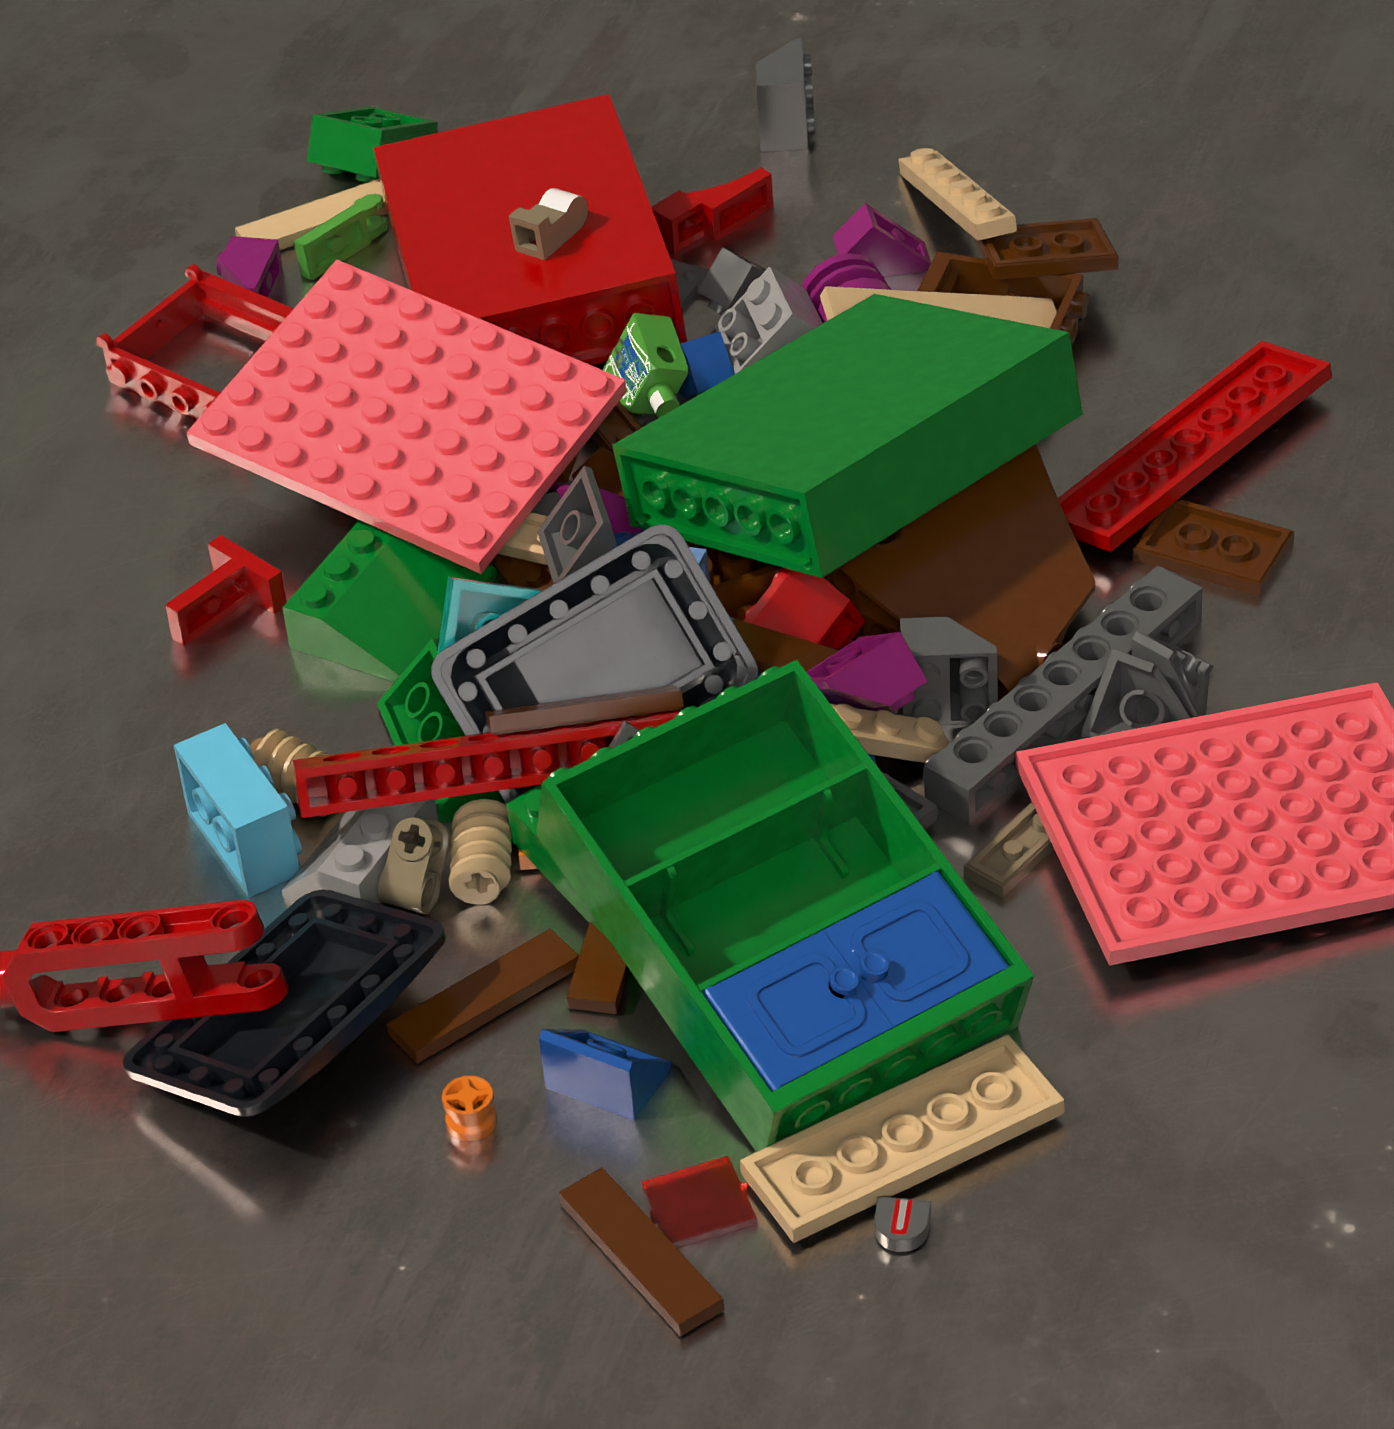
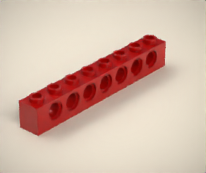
(451, 765)

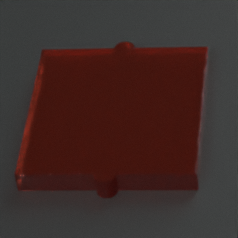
(699, 1202)

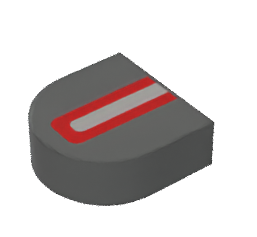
(901, 1223)

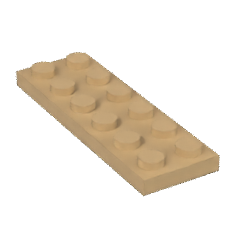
(901, 1137)

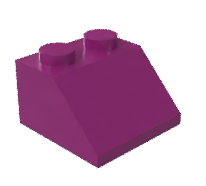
(870, 673)

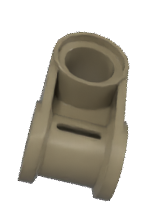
(414, 869)

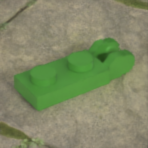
(340, 236)

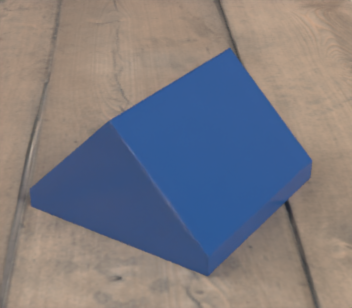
(600, 1070)

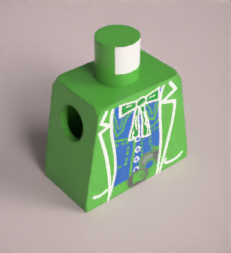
(650, 363)

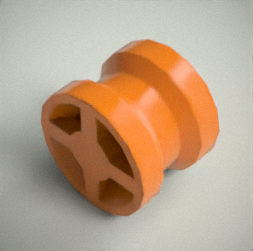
(469, 1108)

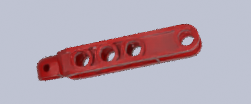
(174, 937)

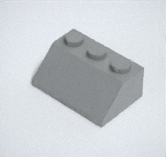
(356, 852)

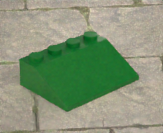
(373, 602)

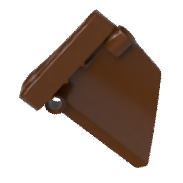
(986, 559)

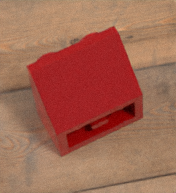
(807, 610)

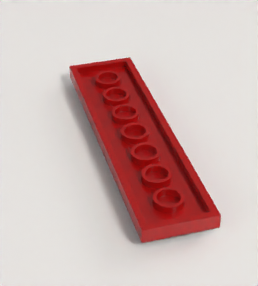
(1189, 443)

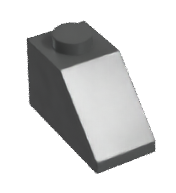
(728, 280)

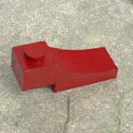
(713, 210)

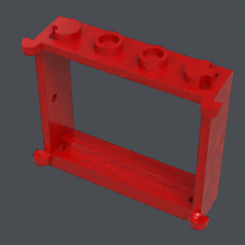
(199, 296)

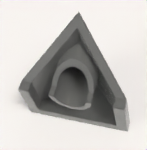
(1183, 671)
(1131, 697)

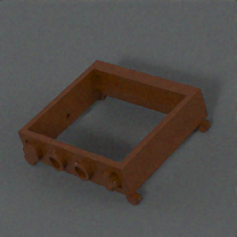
(971, 276)

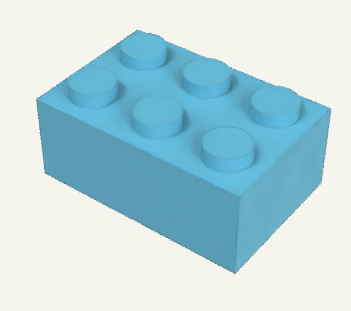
(238, 809)

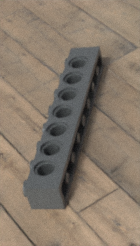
(1056, 696)

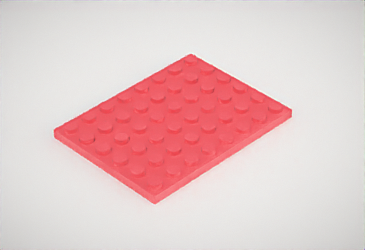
(408, 415)
(1224, 821)

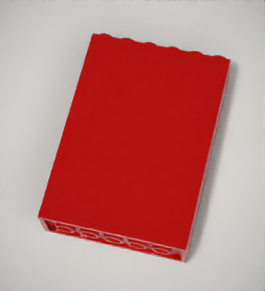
(455, 238)

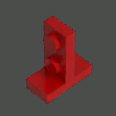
(234, 581)

